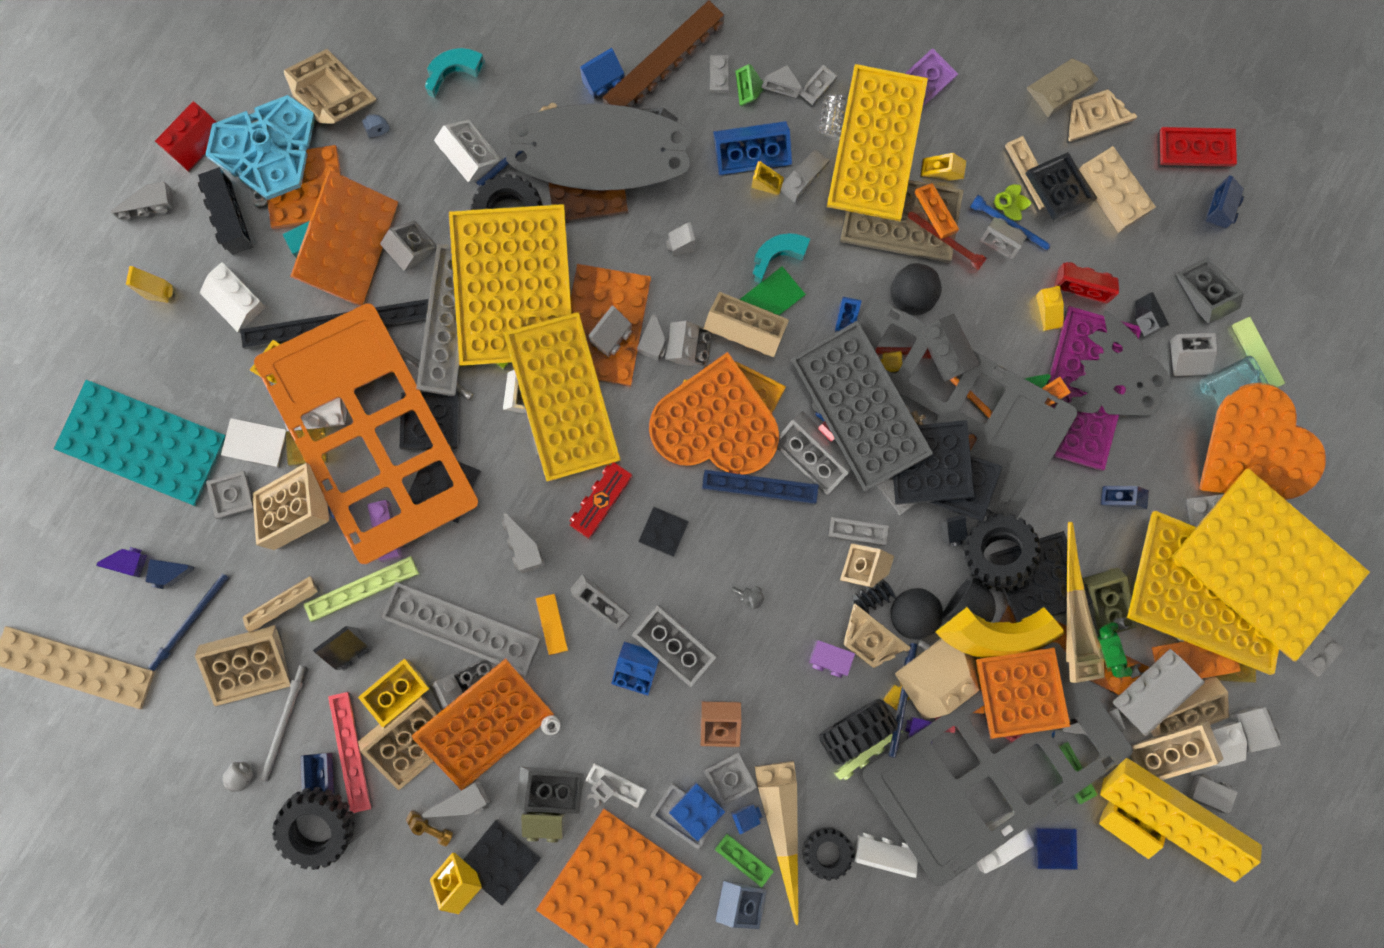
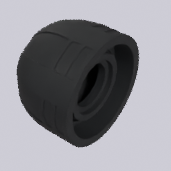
(916, 289)
(975, 597)
(916, 613)

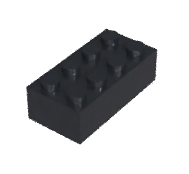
(224, 211)

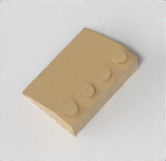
(288, 508)
(243, 665)
(393, 748)

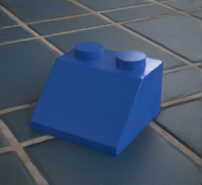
(602, 73)

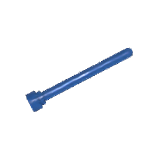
(980, 204)

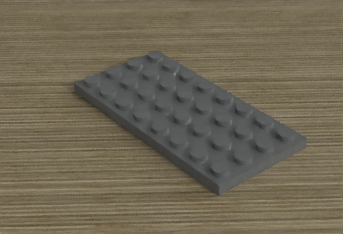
(861, 406)

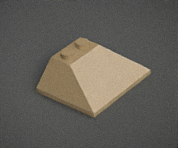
(327, 88)
(939, 680)

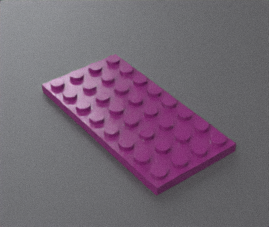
(1090, 433)

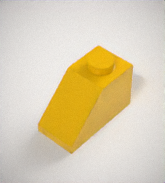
(944, 167)
(1051, 307)

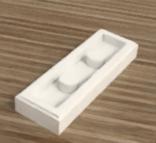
(627, 790)

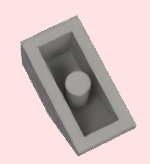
(681, 240)
(653, 341)

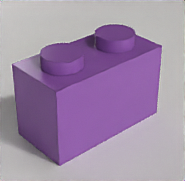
(831, 658)

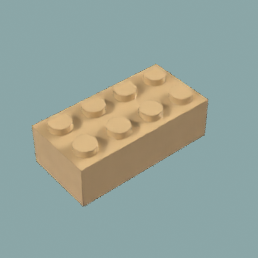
(1116, 189)
(1178, 751)

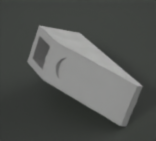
(149, 199)

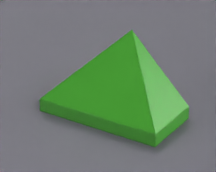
(748, 84)

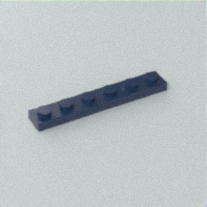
(760, 487)

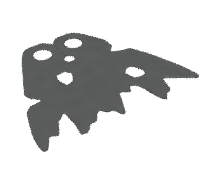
(1119, 369)

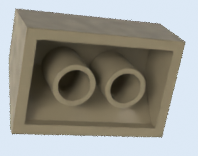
(1062, 86)

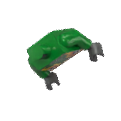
(1113, 651)

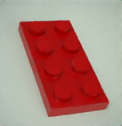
(1198, 146)

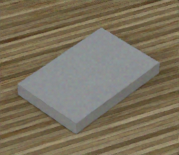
(662, 815)

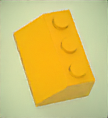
(394, 692)
(1131, 830)

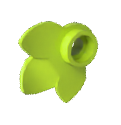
(1014, 202)

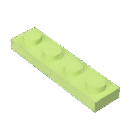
(861, 760)

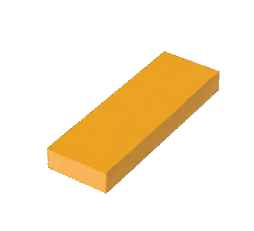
(551, 624)

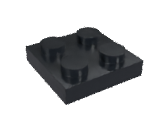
(663, 531)

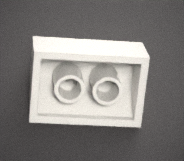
(467, 149)
(231, 297)
(328, 415)
(1231, 743)
(885, 855)

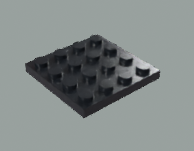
(942, 475)
(1048, 586)

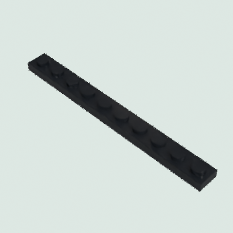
(285, 331)

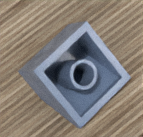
(741, 905)

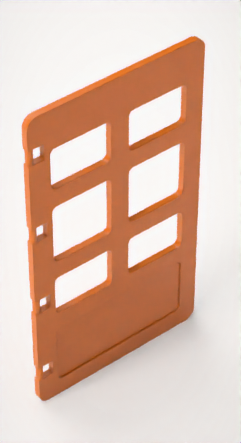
(332, 365)

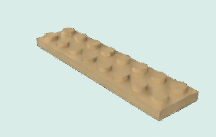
(74, 667)

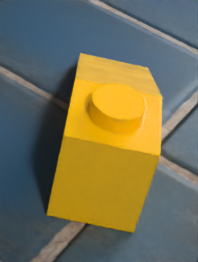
(149, 285)

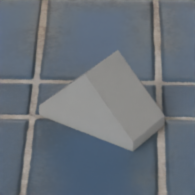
(782, 82)

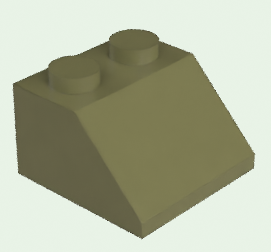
(543, 825)

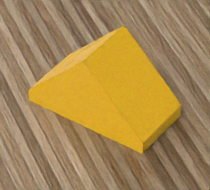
(767, 179)

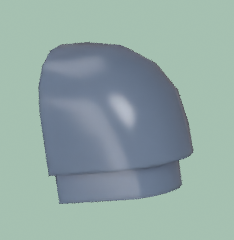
(375, 125)

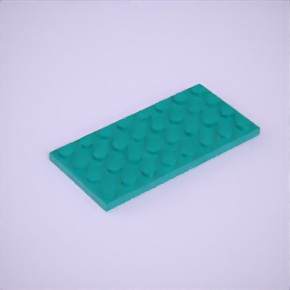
(140, 442)

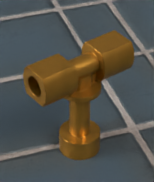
(419, 826)

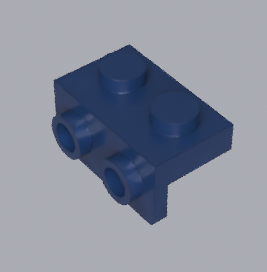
(317, 771)

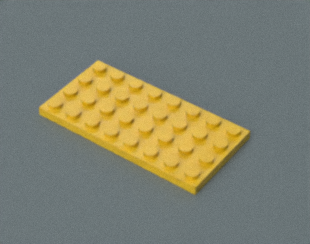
(877, 142)
(562, 396)

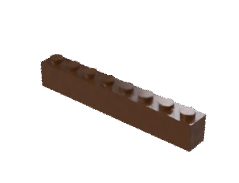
(666, 57)

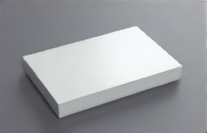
(254, 442)

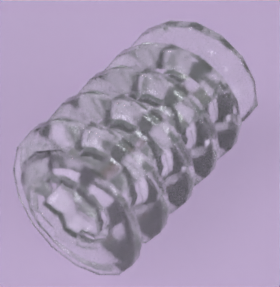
(832, 115)

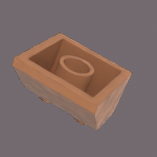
(720, 724)

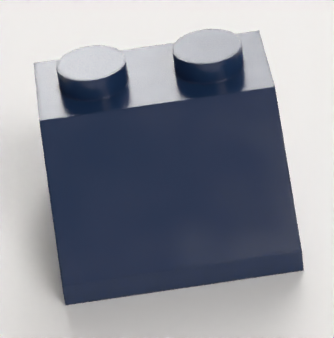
(1225, 203)

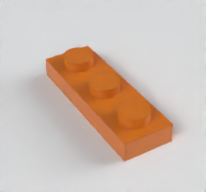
(936, 210)

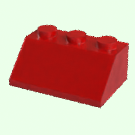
(187, 136)
(1087, 282)

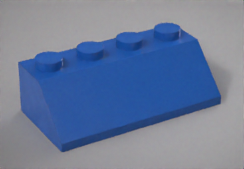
(743, 147)

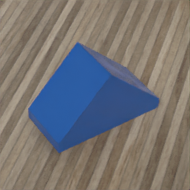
(847, 312)

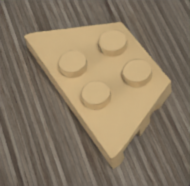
(1097, 114)
(871, 639)

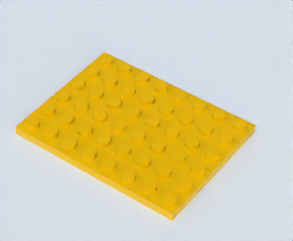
(506, 275)
(1270, 564)
(1183, 607)

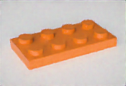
(1202, 661)

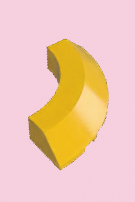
(986, 639)

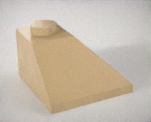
(866, 565)

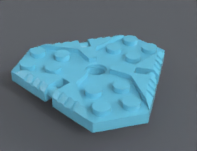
(265, 146)

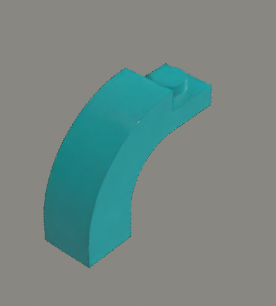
(450, 62)
(780, 245)

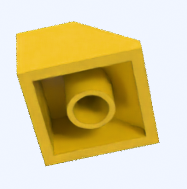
(454, 884)

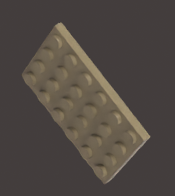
(904, 235)

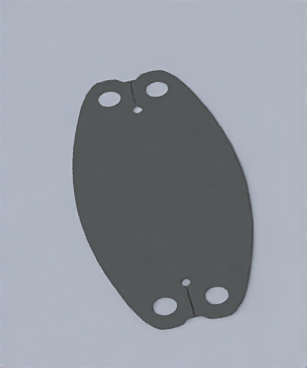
(599, 147)

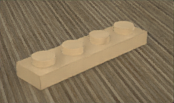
(1024, 160)
(279, 604)

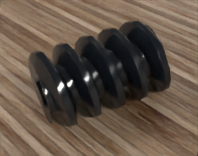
(873, 596)

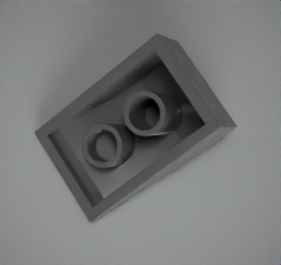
(1210, 290)
(549, 790)

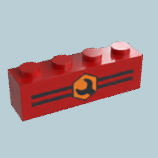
(601, 500)

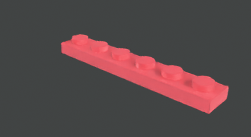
(349, 752)

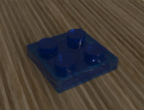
(1056, 848)

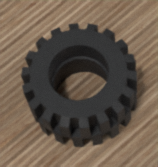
(840, 866)

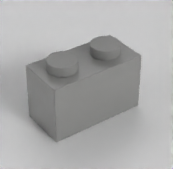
(1212, 794)

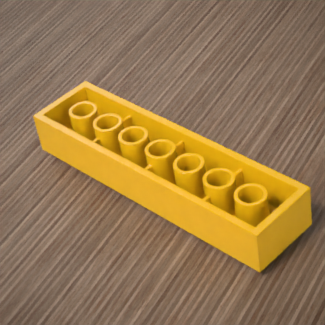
(1181, 820)

